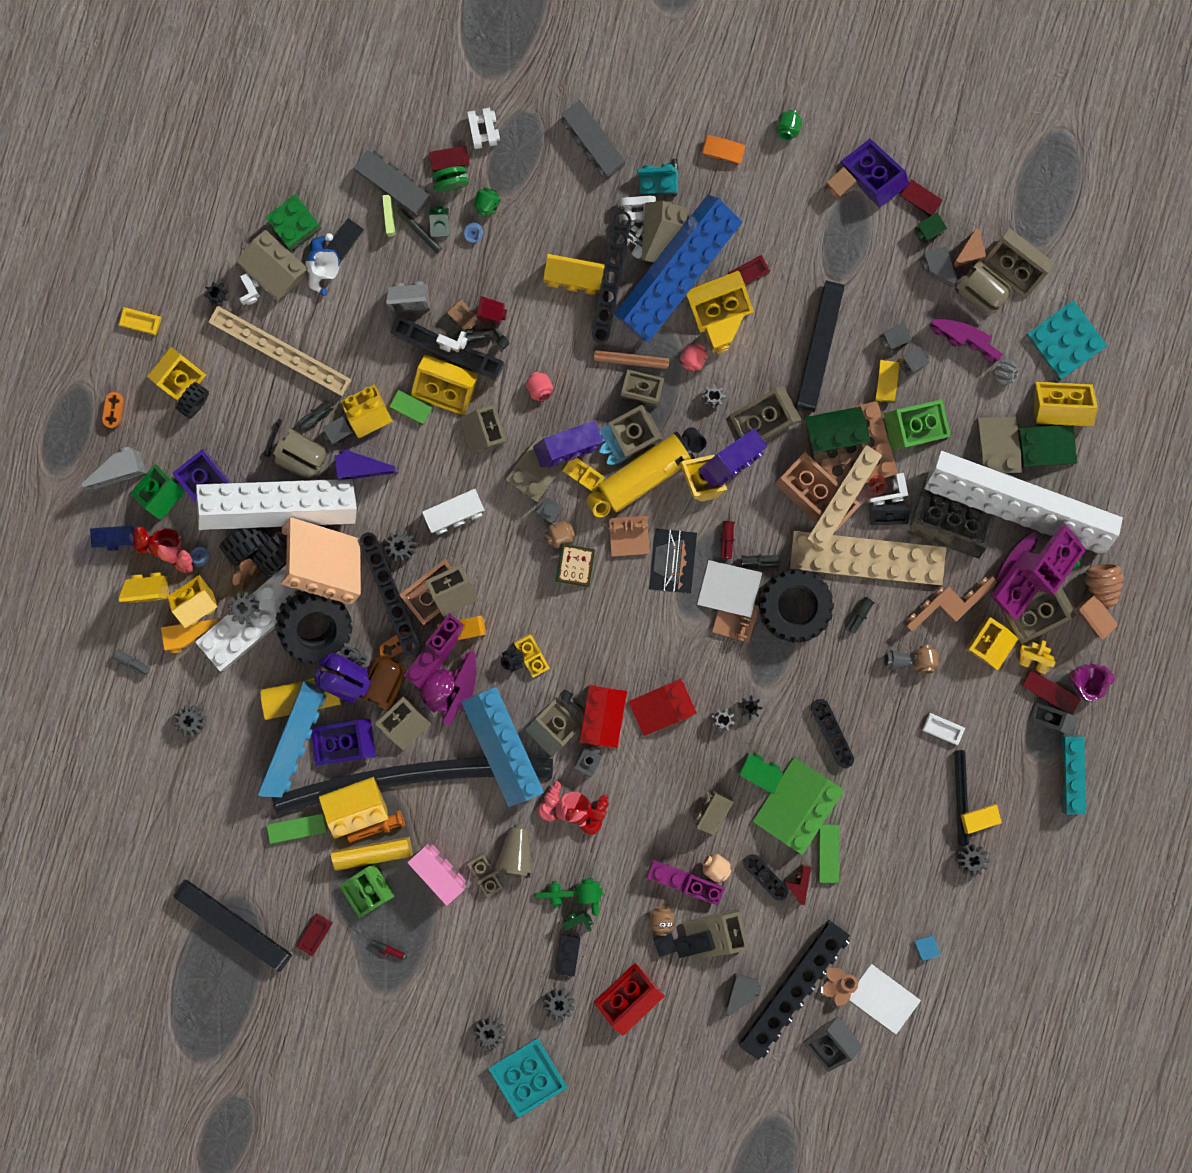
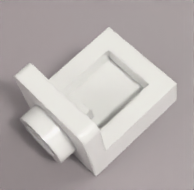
(251, 286)
(449, 344)

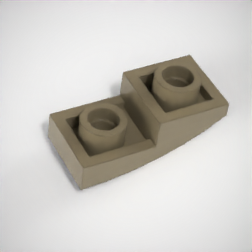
(484, 874)

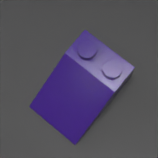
(875, 172)
(356, 466)
(343, 742)

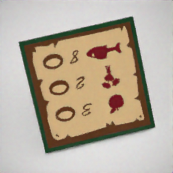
(575, 565)

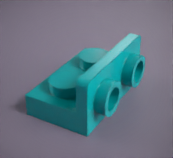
(658, 180)

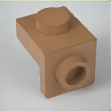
(462, 315)

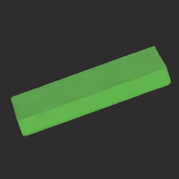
(296, 828)
(829, 853)

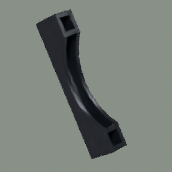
(427, 340)

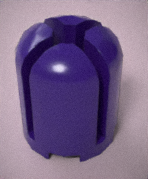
(349, 671)

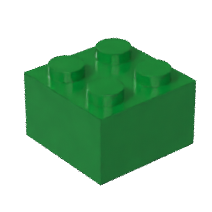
(293, 222)

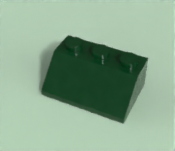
(837, 430)

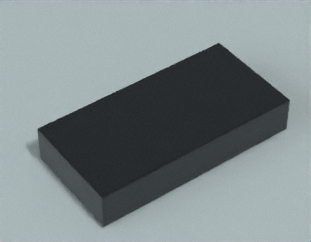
(345, 238)

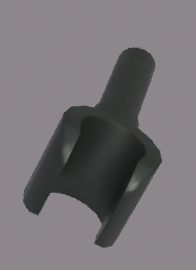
(503, 342)
(566, 696)

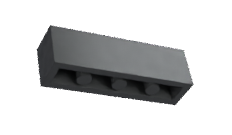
(593, 140)
(392, 183)

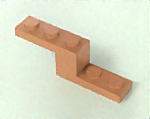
(950, 603)

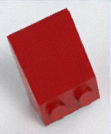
(662, 707)

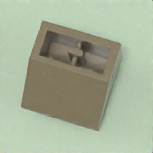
(483, 429)
(451, 590)
(403, 723)

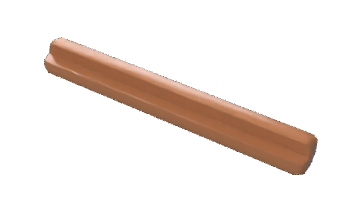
(631, 359)

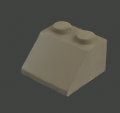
(635, 430)
(553, 728)

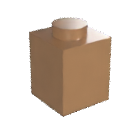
(840, 184)

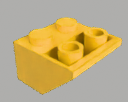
(366, 411)
(992, 643)

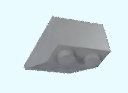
(408, 298)
(117, 468)

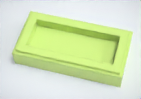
(388, 214)

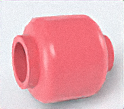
(693, 357)
(539, 386)

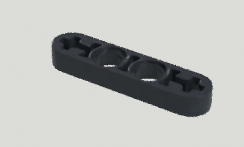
(834, 732)

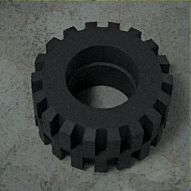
(243, 544)
(272, 554)

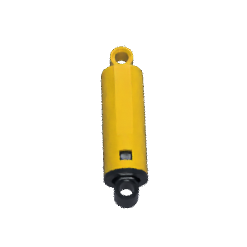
(645, 472)

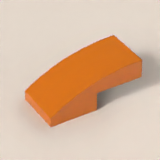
(723, 149)

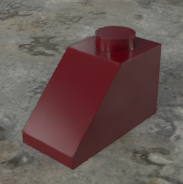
(491, 311)

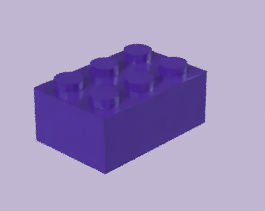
(568, 444)
(732, 458)
(198, 471)

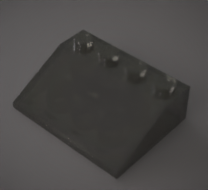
(950, 523)

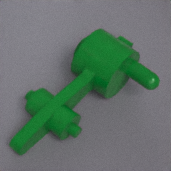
(586, 892)

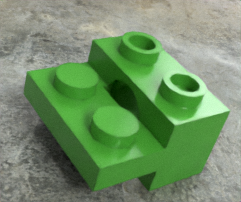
(367, 890)

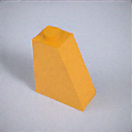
(473, 627)

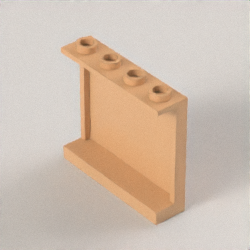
(322, 561)

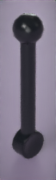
(267, 452)

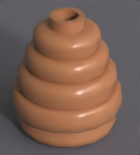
(1105, 582)

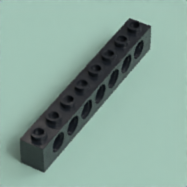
(783, 994)

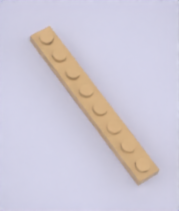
(280, 351)

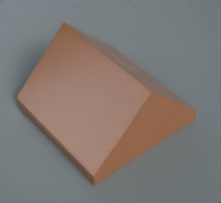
(971, 251)
(1096, 617)

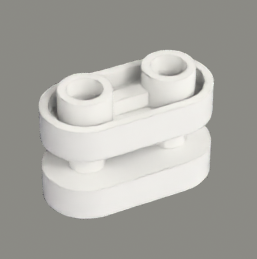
(491, 135)
(634, 202)

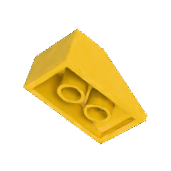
(145, 589)

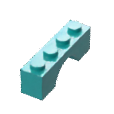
(1074, 790)

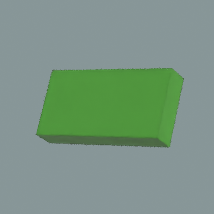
(411, 407)

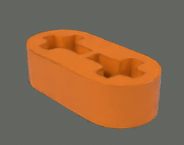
(108, 409)
(394, 640)

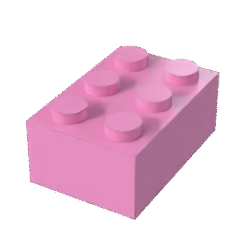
(437, 873)

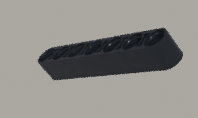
(611, 267)
(820, 346)
(383, 587)
(232, 925)

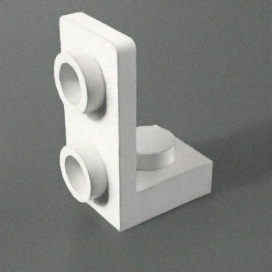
(899, 485)

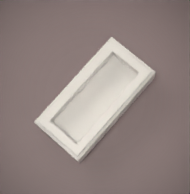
(943, 729)

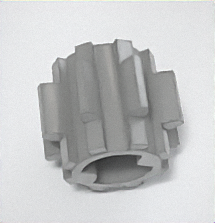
(1006, 372)
(713, 391)
(721, 725)

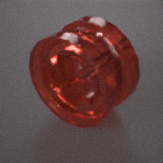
(883, 486)

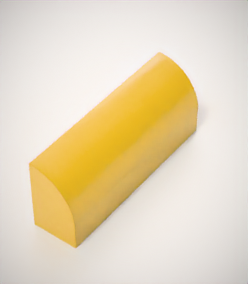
(280, 699)
(372, 853)

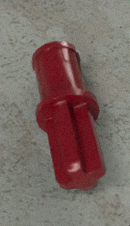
(727, 539)

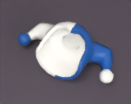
(321, 263)

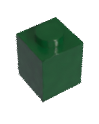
(930, 228)

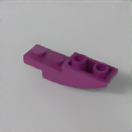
(959, 332)
(1026, 544)
(436, 651)
(466, 681)
(685, 882)

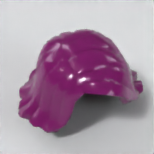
(1092, 681)
(437, 689)

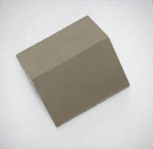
(642, 388)

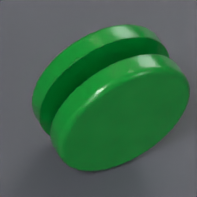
(450, 179)

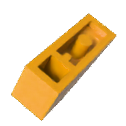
(178, 637)

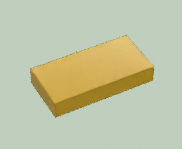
(139, 321)
(981, 819)

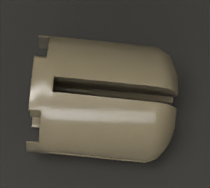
(984, 289)
(299, 455)

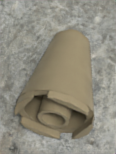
(515, 854)

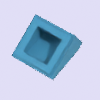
(927, 948)

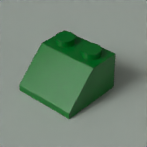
(157, 492)
(760, 773)

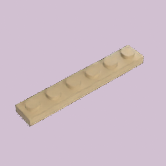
(844, 497)

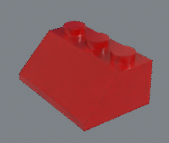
(603, 716)
(629, 999)

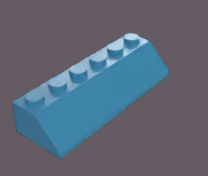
(292, 739)
(502, 746)

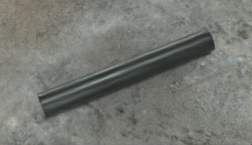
(420, 231)

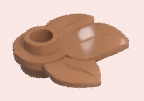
(246, 572)
(836, 986)

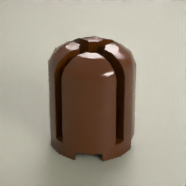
(385, 682)

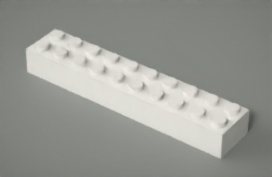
(1021, 502)

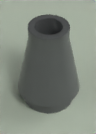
(897, 659)

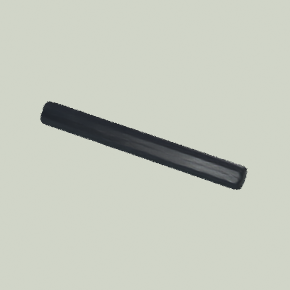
(961, 794)

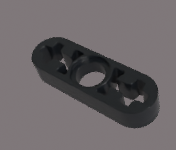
(771, 891)

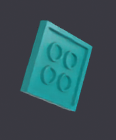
(1066, 340)
(527, 1077)

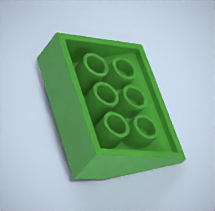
(798, 806)

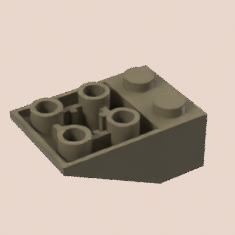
(712, 813)
(726, 931)

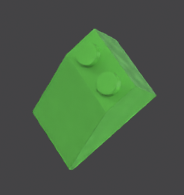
(917, 424)

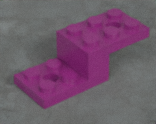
(1038, 572)

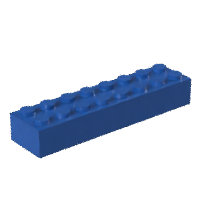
(678, 268)

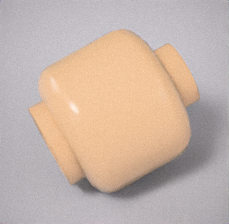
(716, 868)

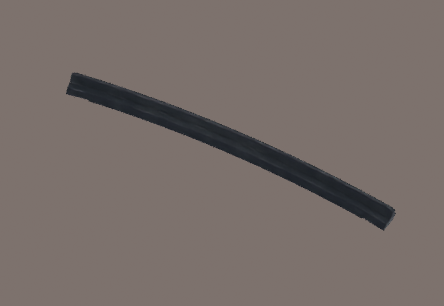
(400, 776)

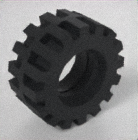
(192, 400)

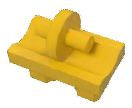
(1038, 653)

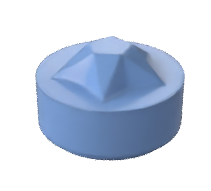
(473, 232)
(200, 556)

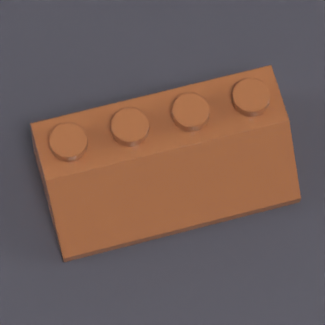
(811, 488)

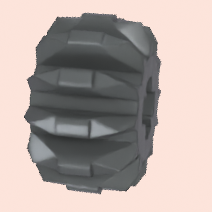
(403, 552)
(248, 603)
(184, 715)
(973, 867)
(559, 1011)
(497, 1030)

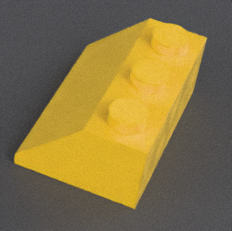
(573, 274)
(719, 300)
(444, 385)
(1065, 404)
(354, 807)

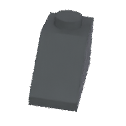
(939, 266)
(913, 361)
(1054, 719)
(742, 992)

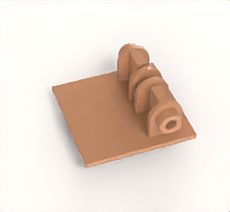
(629, 536)
(735, 625)

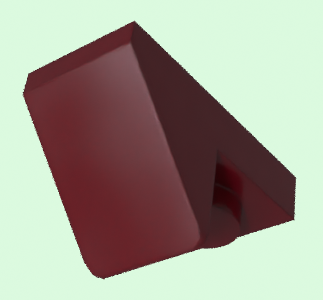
(800, 889)

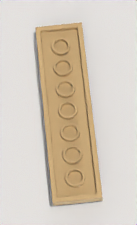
(870, 559)

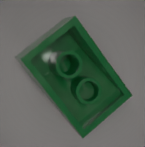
(1047, 446)

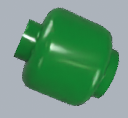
(788, 125)
(486, 201)

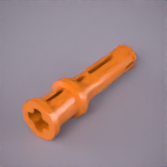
(393, 822)

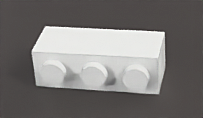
(454, 512)

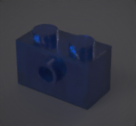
(111, 537)

